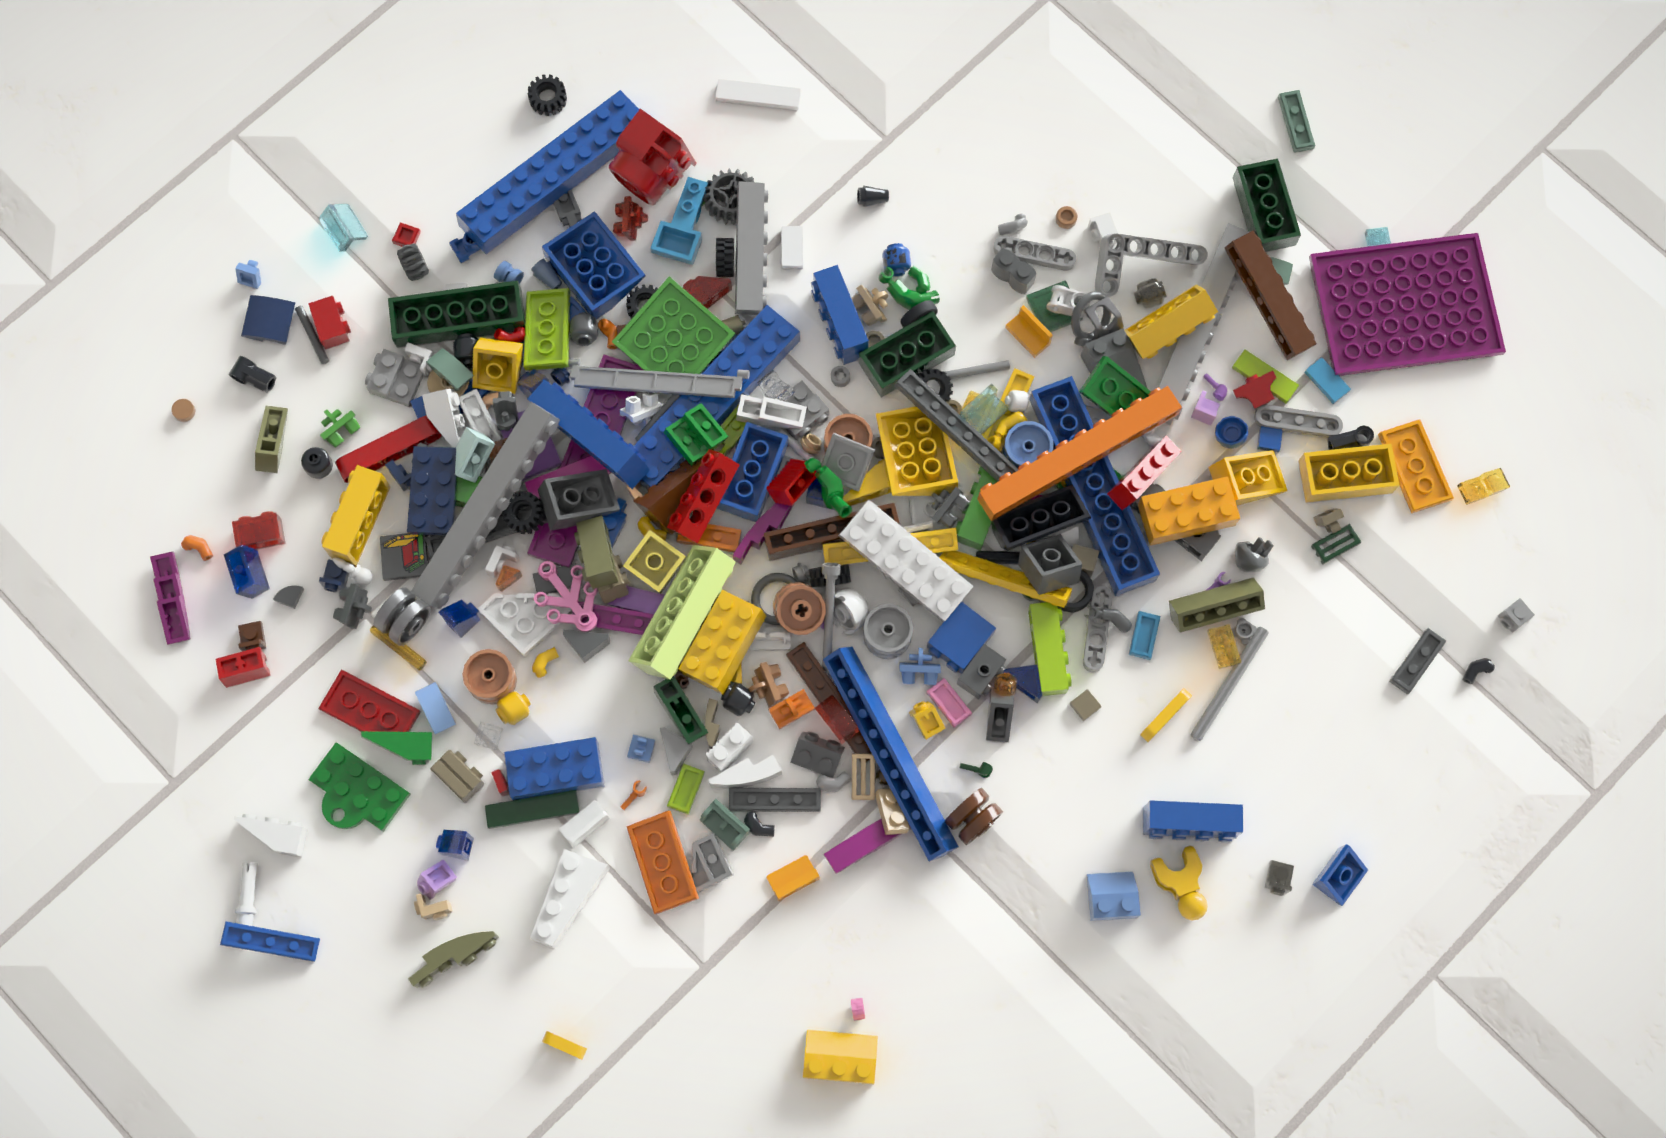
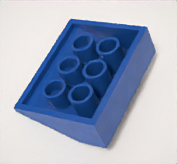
(593, 265)

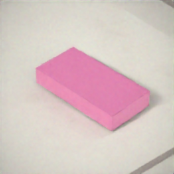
(949, 702)

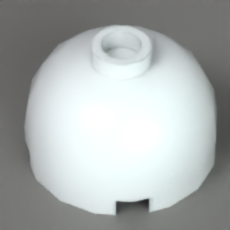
(849, 610)

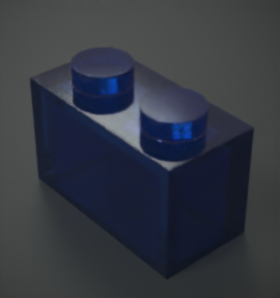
(246, 571)

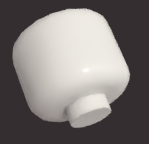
(1017, 401)

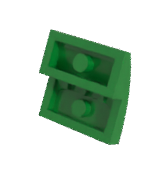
(696, 434)

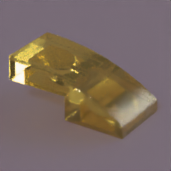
(1483, 486)

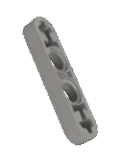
(1035, 248)
(1100, 629)

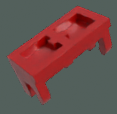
(242, 667)

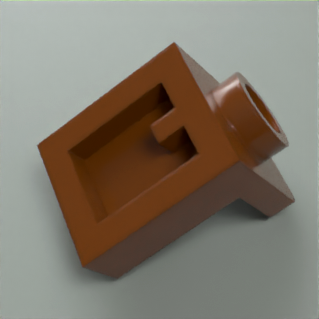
(251, 636)

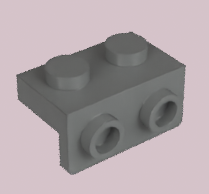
(817, 754)

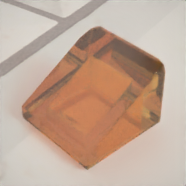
(507, 577)

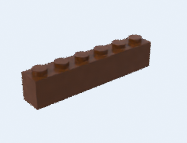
(1270, 295)
(812, 535)

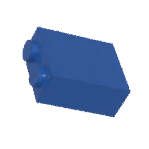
(960, 638)

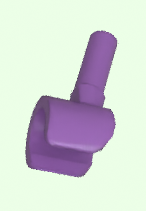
(1221, 390)
(1218, 582)

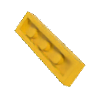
(1018, 381)

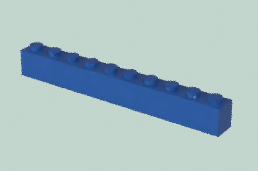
(890, 753)

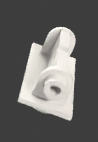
(771, 639)

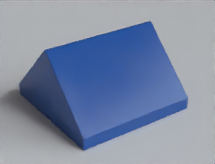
(1341, 875)

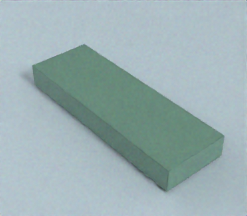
(1296, 121)

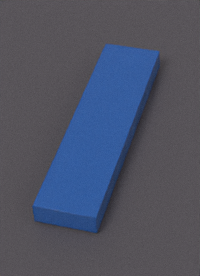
(269, 941)

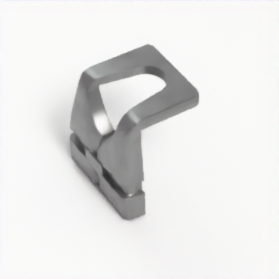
(1115, 325)

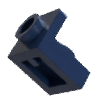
(400, 475)
(334, 577)

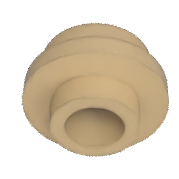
(811, 444)

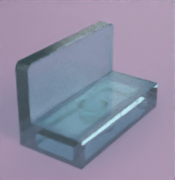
(342, 225)
(984, 409)

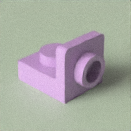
(435, 879)

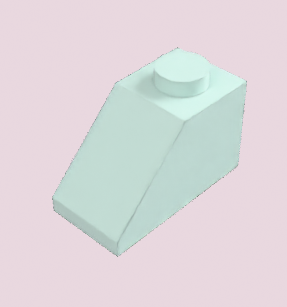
(472, 454)

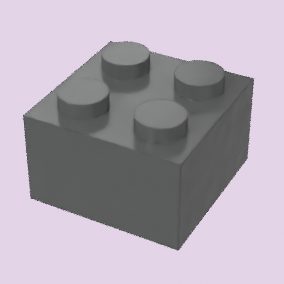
(1050, 564)

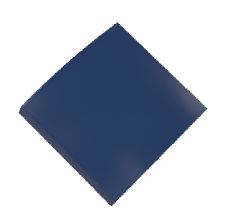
(268, 319)

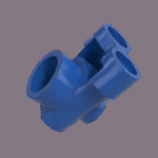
(464, 248)

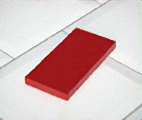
(367, 706)

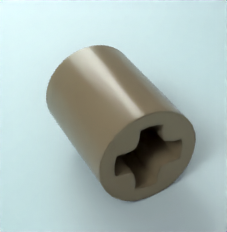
(734, 324)

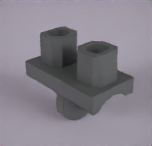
(505, 411)
(956, 498)
(354, 606)

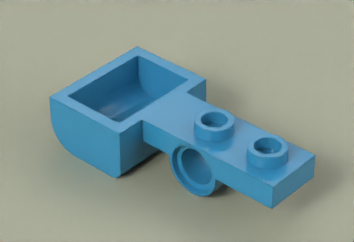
(678, 239)

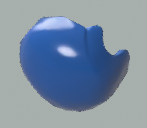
(1231, 432)

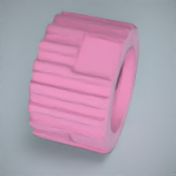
(858, 1009)

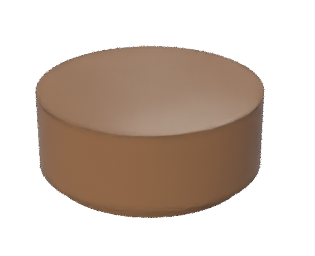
(1066, 217)
(183, 410)

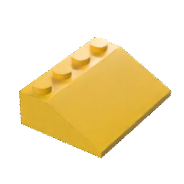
(916, 453)

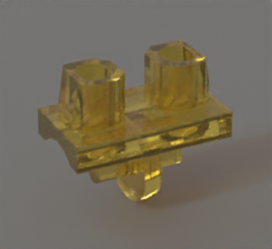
(1224, 646)

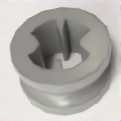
(844, 382)

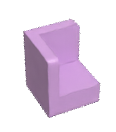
(1205, 409)

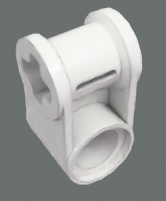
(1066, 302)

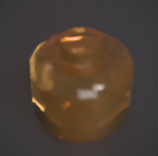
(1005, 684)

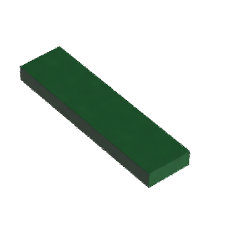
(532, 809)

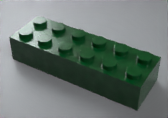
(453, 312)

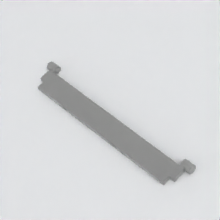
(656, 381)

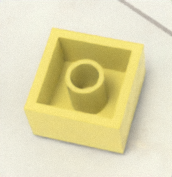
(655, 561)

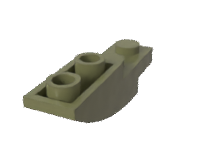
(461, 949)

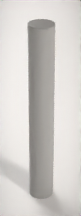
(980, 369)

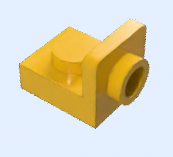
(927, 719)

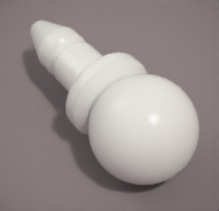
(361, 575)

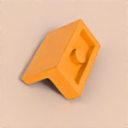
(1029, 332)
(792, 877)

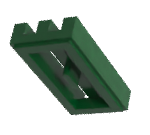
(1321, 553)

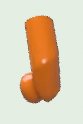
(200, 544)

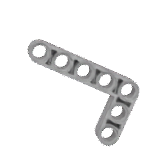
(1143, 251)

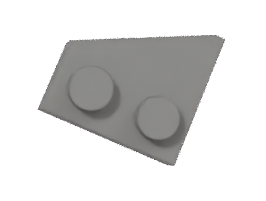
(709, 863)

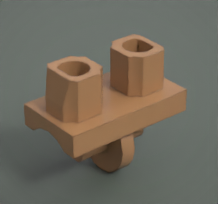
(765, 685)

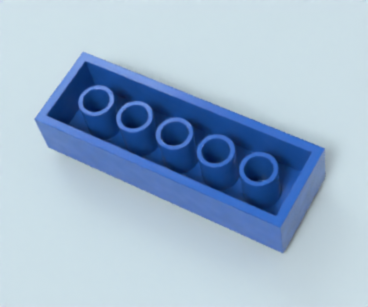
(591, 434)

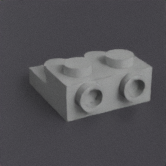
(394, 378)
(815, 413)

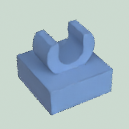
(248, 274)
(641, 748)

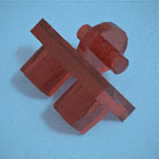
(632, 218)

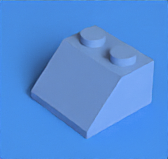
(1113, 896)

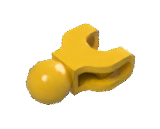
(1182, 883)

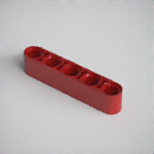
(389, 447)

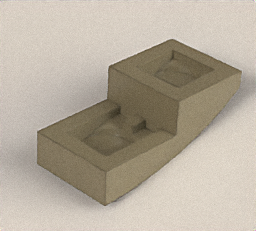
(712, 728)

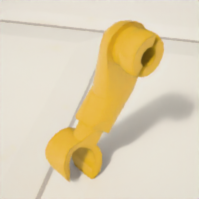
(1004, 426)

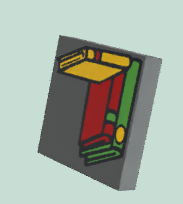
(403, 556)

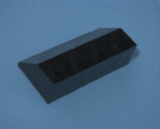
(1039, 518)

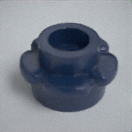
(560, 376)

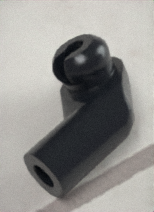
(1478, 666)
(756, 826)

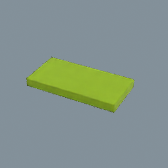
(547, 329)

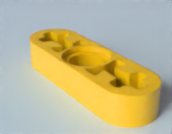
(1165, 715)

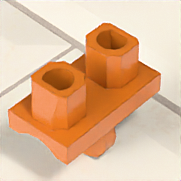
(791, 709)

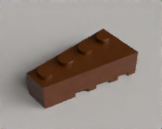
(665, 497)

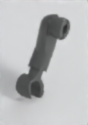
(1114, 615)

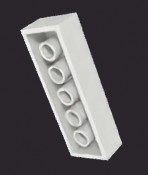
(905, 561)

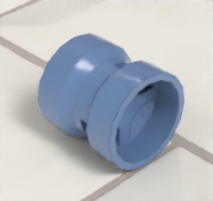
(507, 273)

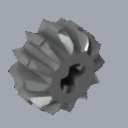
(412, 262)

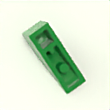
(407, 745)

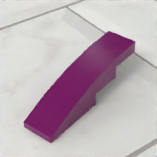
(770, 521)
(170, 598)
(858, 846)

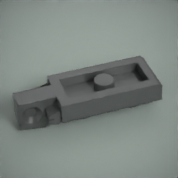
(568, 209)

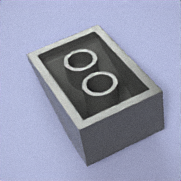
(1118, 349)
(577, 498)

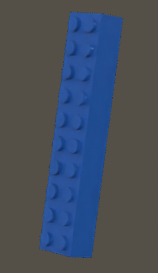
(547, 174)
(755, 349)
(1111, 530)

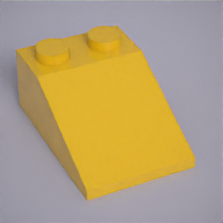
(1251, 476)

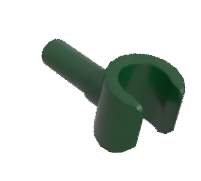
(984, 770)

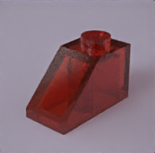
(708, 289)
(837, 719)

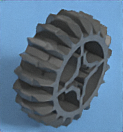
(718, 191)

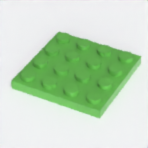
(673, 333)

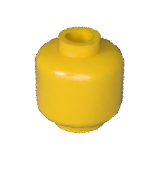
(513, 708)

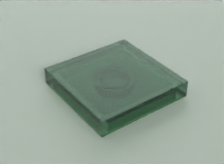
(1038, 302)

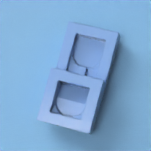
(435, 708)

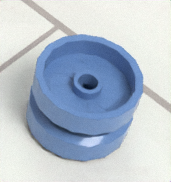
(1024, 437)

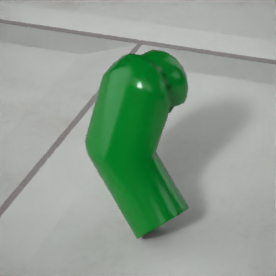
(922, 279)

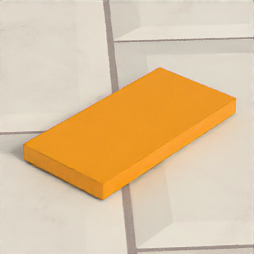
(1417, 466)

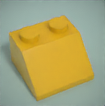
(497, 365)

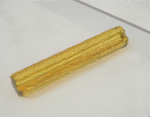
(404, 650)

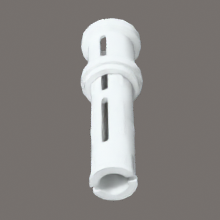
(246, 909)

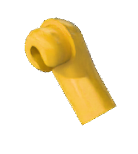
(541, 661)

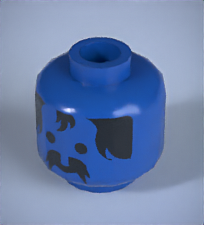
(897, 258)

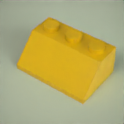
(840, 1057)

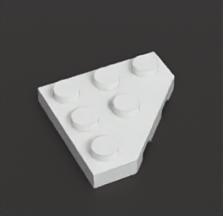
(521, 618)

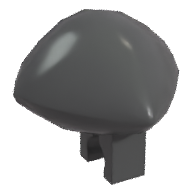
(1254, 556)

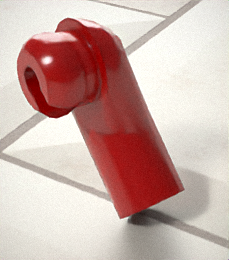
(517, 336)

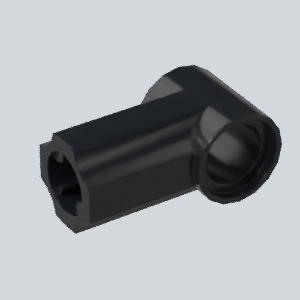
(248, 372)
(1350, 438)

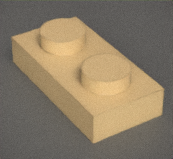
(891, 813)

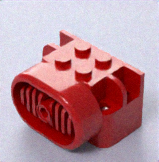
(649, 158)

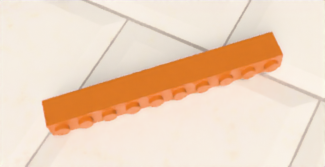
(1078, 453)

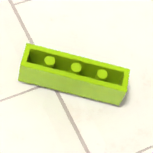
(1048, 648)

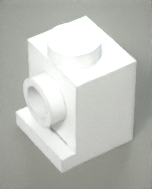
(1101, 226)

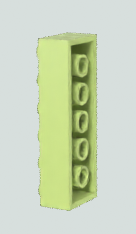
(682, 611)

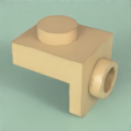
(437, 910)

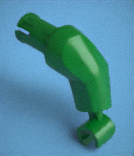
(902, 295)
(831, 487)

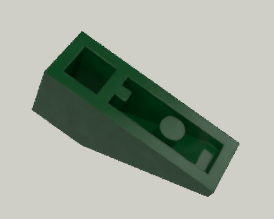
(680, 710)

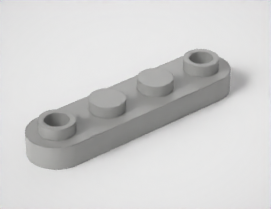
(1298, 421)

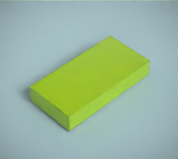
(686, 789)

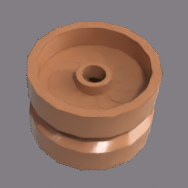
(851, 427)
(806, 619)
(482, 665)

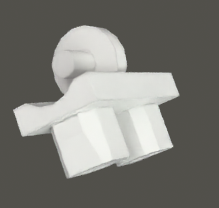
(641, 411)

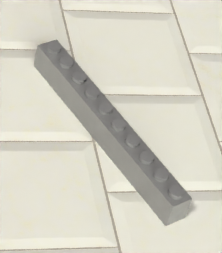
(1190, 347)
(485, 506)

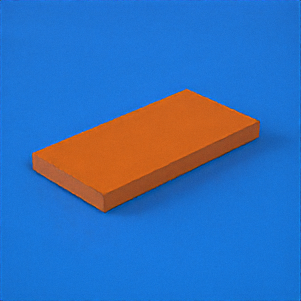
(662, 862)

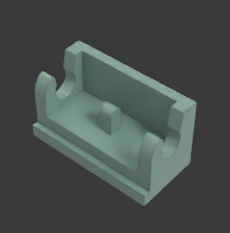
(724, 824)

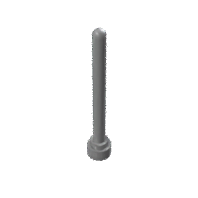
(830, 572)

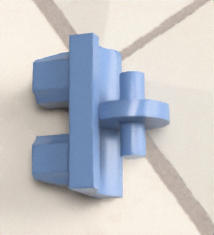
(929, 669)

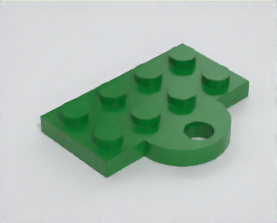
(357, 790)

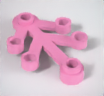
(569, 599)

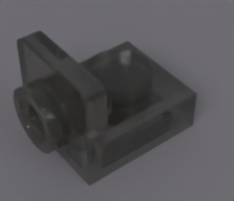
(1279, 878)

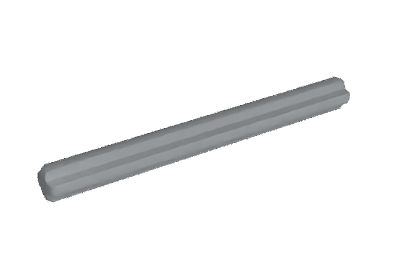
(1229, 684)

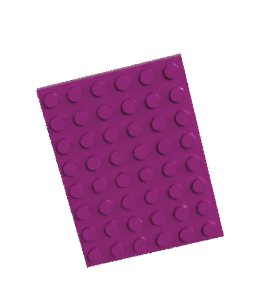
(1406, 304)

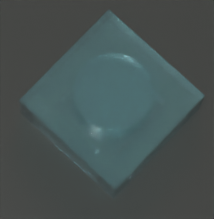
(1377, 236)

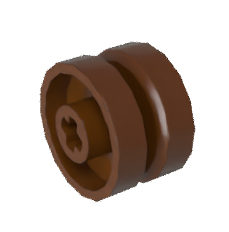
(976, 819)

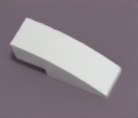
(770, 412)
(746, 774)

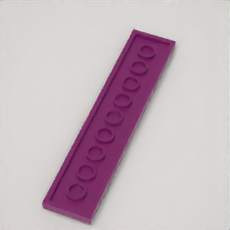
(560, 544)

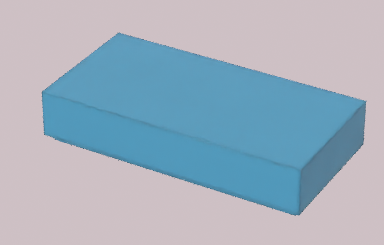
(1325, 379)
(1144, 635)

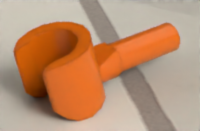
(633, 795)

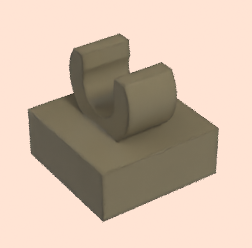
(1329, 519)

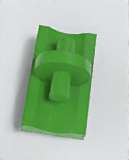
(331, 433)

